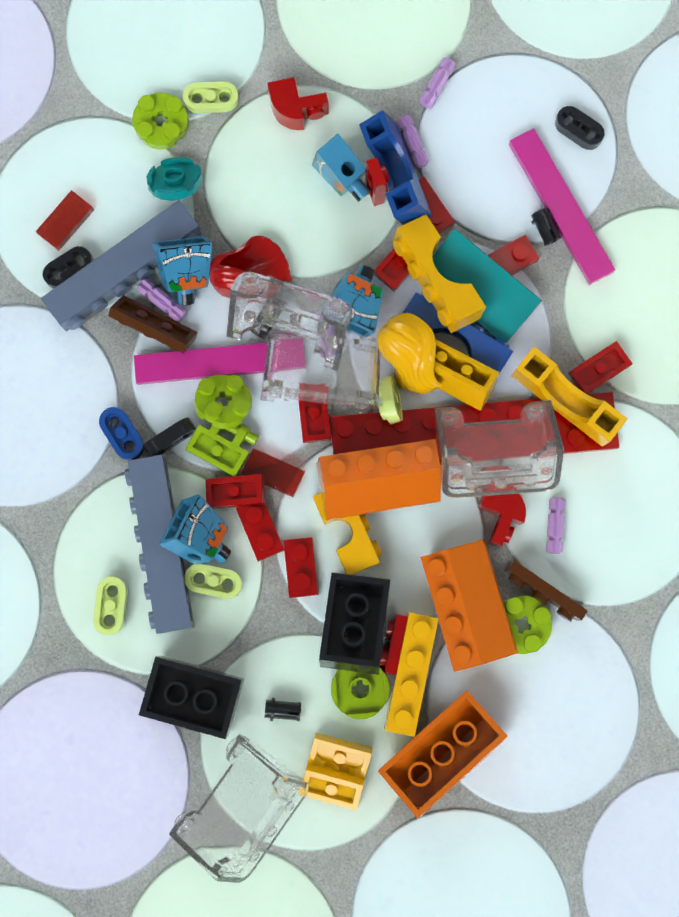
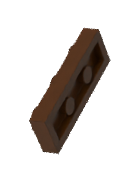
(152, 324)
(545, 592)

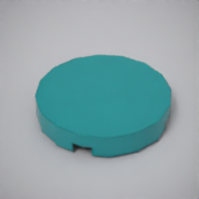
(174, 179)

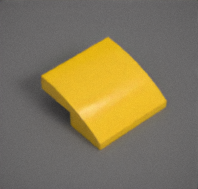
(337, 770)

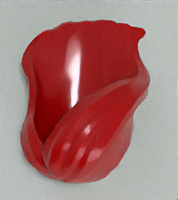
(256, 256)

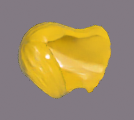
(411, 349)

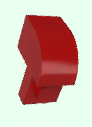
(291, 109)
(508, 509)

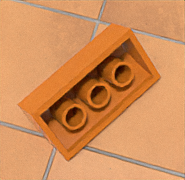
(380, 479)
(469, 605)
(442, 754)

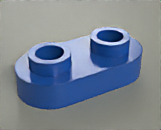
(122, 434)

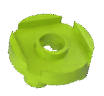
(157, 105)
(227, 387)
(537, 617)
(355, 706)

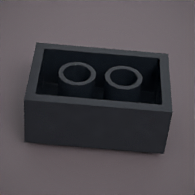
(354, 623)
(191, 697)

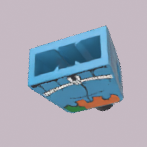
(333, 161)
(184, 265)
(362, 297)
(196, 532)

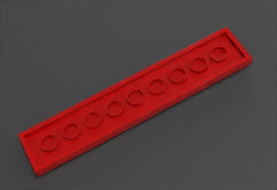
(370, 431)

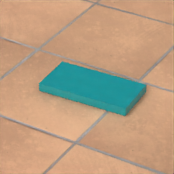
(505, 297)

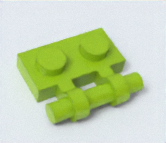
(220, 452)

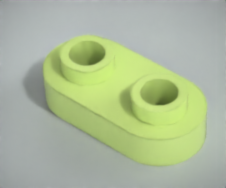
(211, 97)
(391, 404)
(213, 581)
(109, 605)

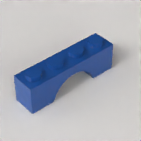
(405, 191)
(479, 346)

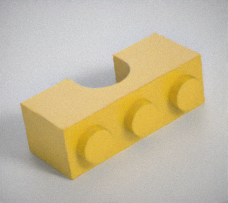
(360, 551)

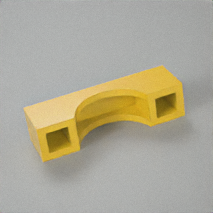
(455, 302)
(587, 413)
(411, 675)

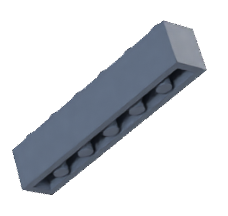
(117, 268)
(164, 569)

